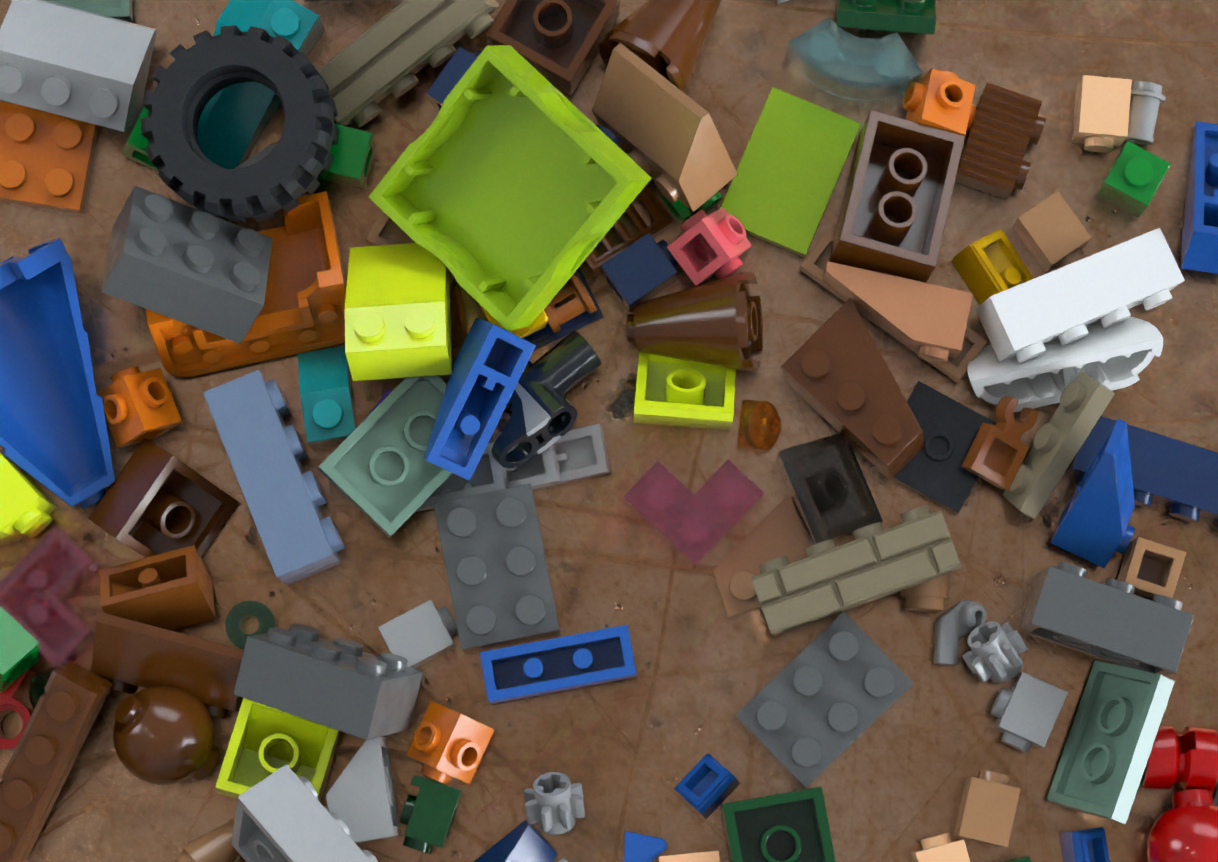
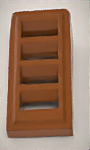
(662, 222)

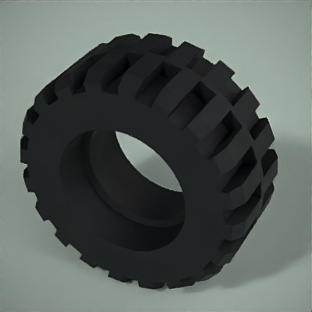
(201, 74)

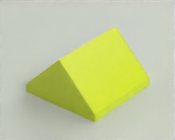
(683, 393)

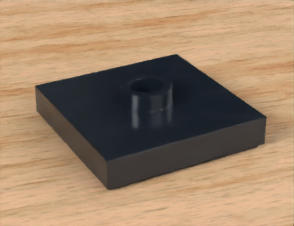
(947, 435)

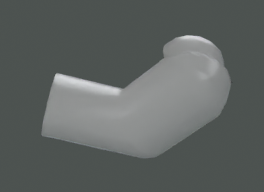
(953, 626)

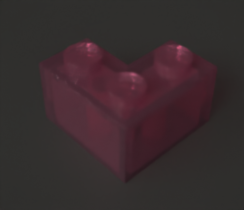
(690, 521)
(38, 593)

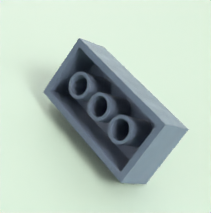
(272, 478)

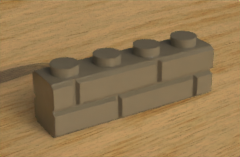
(396, 49)
(855, 572)

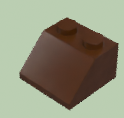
(162, 504)

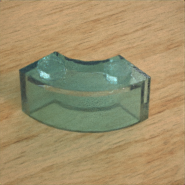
(853, 65)

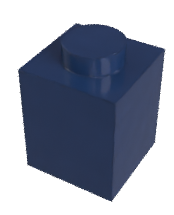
(640, 271)

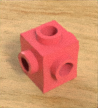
(710, 245)

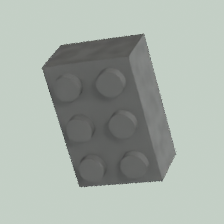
(187, 265)
(496, 568)
(1106, 619)
(329, 681)
(823, 700)

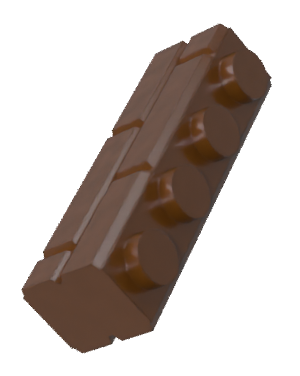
(46, 755)

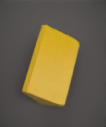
(991, 266)

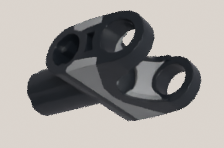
(538, 403)

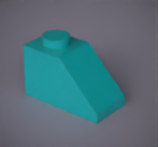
(326, 397)

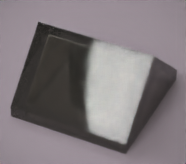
(827, 488)

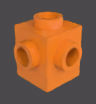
(941, 102)
(138, 406)
(449, 744)

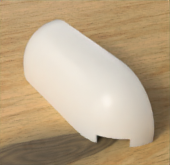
(1107, 354)

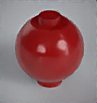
(1186, 830)

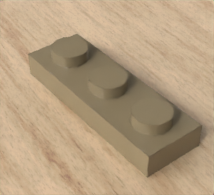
(1058, 443)

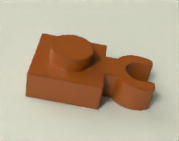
(997, 449)

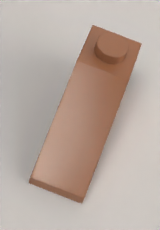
(912, 311)

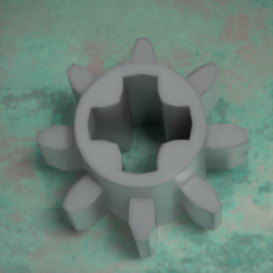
(995, 652)
(554, 803)

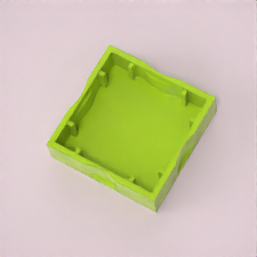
(509, 187)

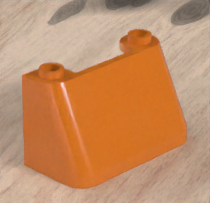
(300, 306)

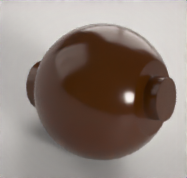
(165, 736)

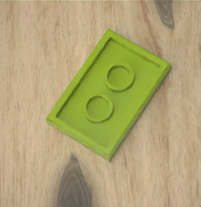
(789, 171)

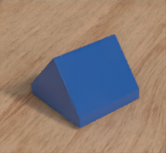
(707, 785)
(1084, 845)
(642, 847)

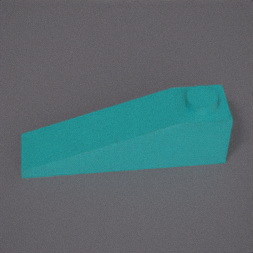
(242, 111)

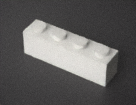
(1080, 295)

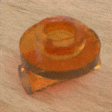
(758, 426)

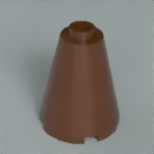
(665, 36)
(702, 324)

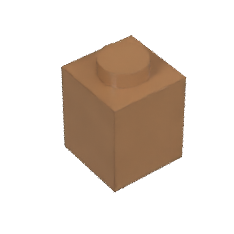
(1052, 233)
(1151, 568)
(987, 809)

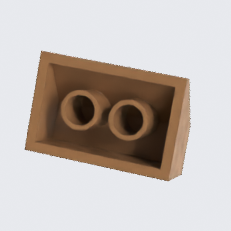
(662, 130)

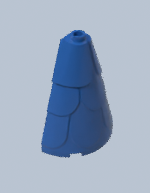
(47, 383)

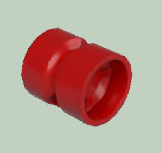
(1182, 759)

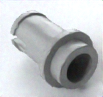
(1144, 111)

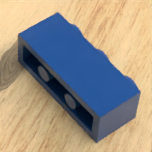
(558, 664)

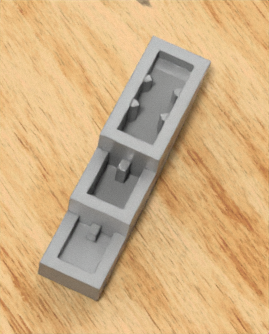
(573, 457)

